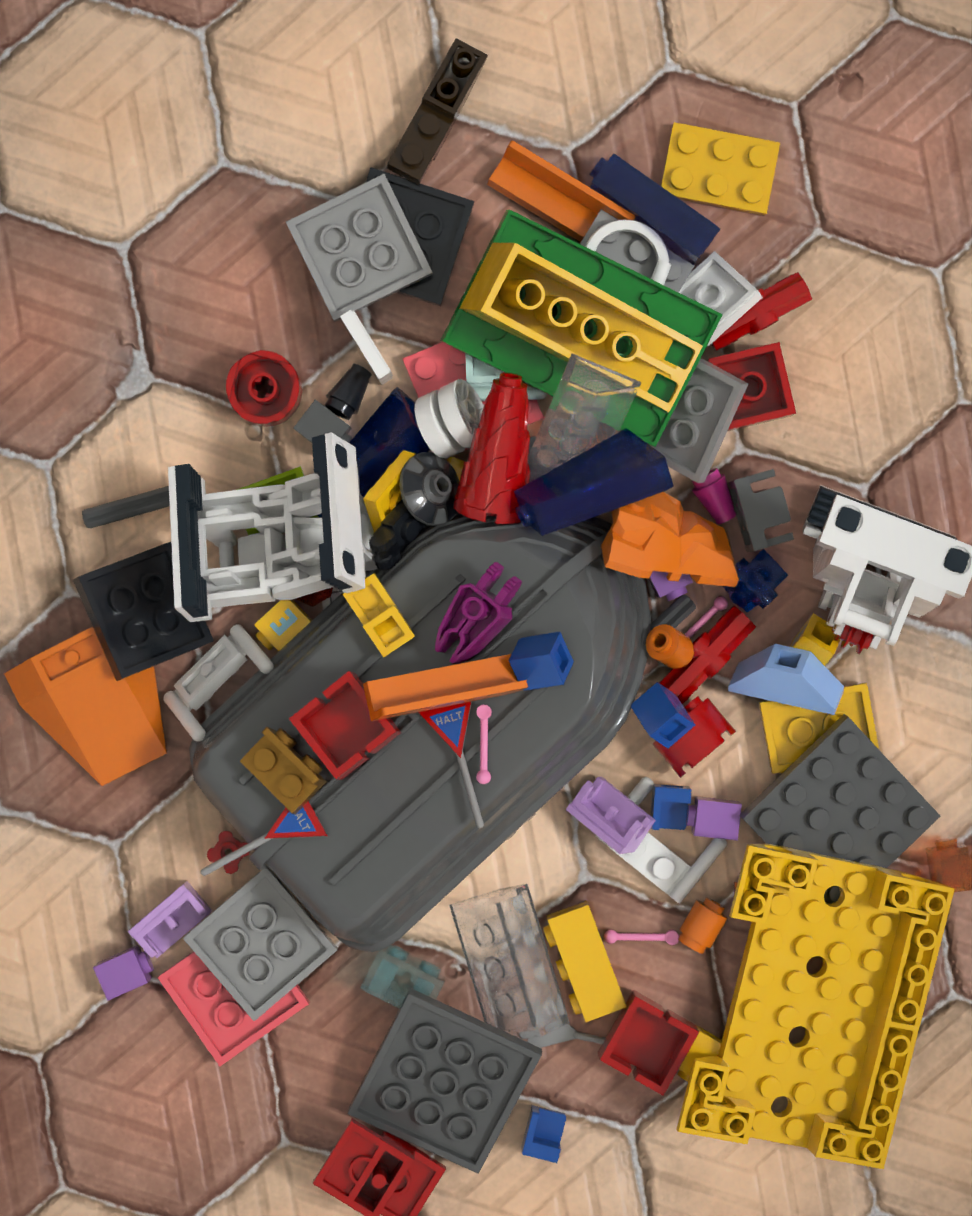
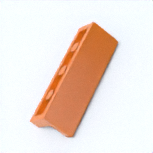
(550, 192)
(441, 687)

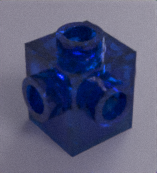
(756, 581)

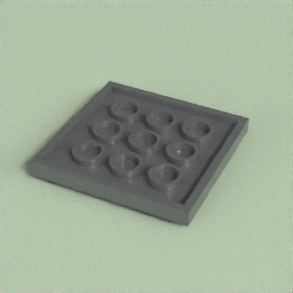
(842, 803)
(444, 1081)

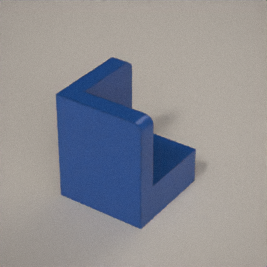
(541, 660)
(662, 715)
(670, 806)
(543, 1134)

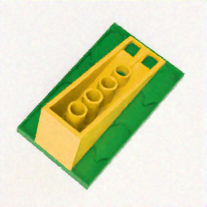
(552, 297)

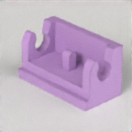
(611, 815)
(170, 920)

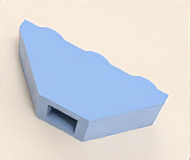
(789, 678)

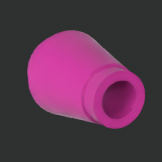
(715, 496)

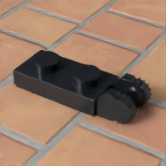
(394, 536)

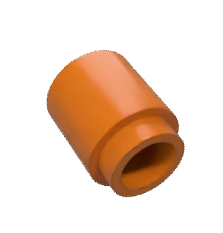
(669, 646)
(702, 925)

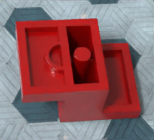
(378, 1173)

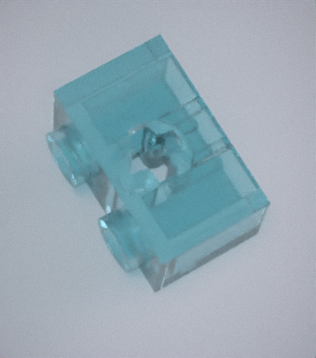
(383, 983)

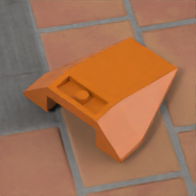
(91, 715)

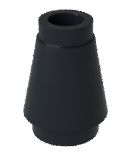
(348, 393)

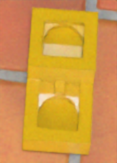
(380, 616)

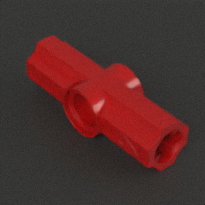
(776, 302)
(710, 655)

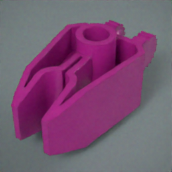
(476, 615)

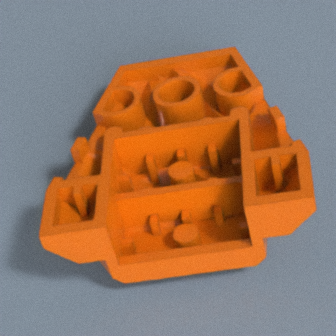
(664, 538)

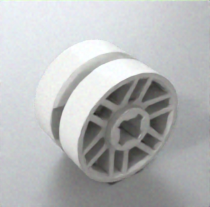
(449, 417)

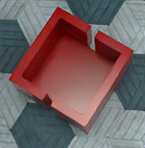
(343, 727)
(649, 1042)

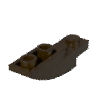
(437, 111)

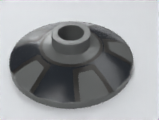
(429, 488)

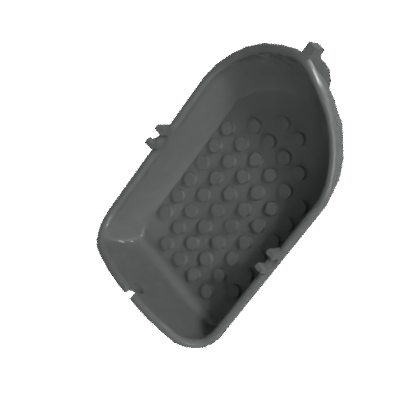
(404, 817)

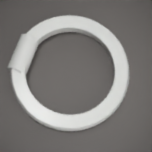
(662, 266)

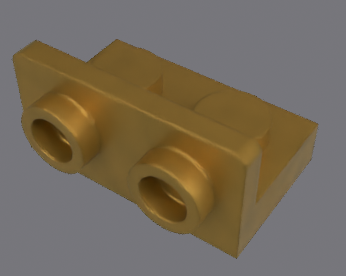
(283, 770)

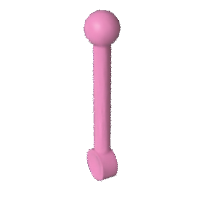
(720, 603)
(484, 713)
(670, 937)

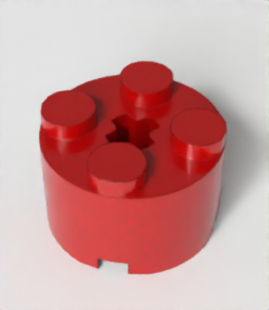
(253, 371)
(700, 739)

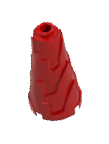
(497, 455)

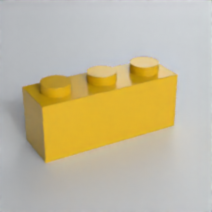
(584, 962)

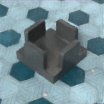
(759, 511)

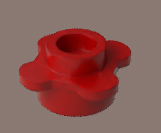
(226, 841)

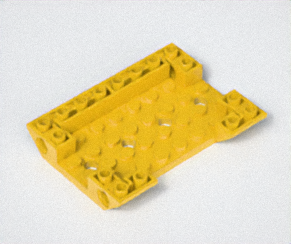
(855, 1011)

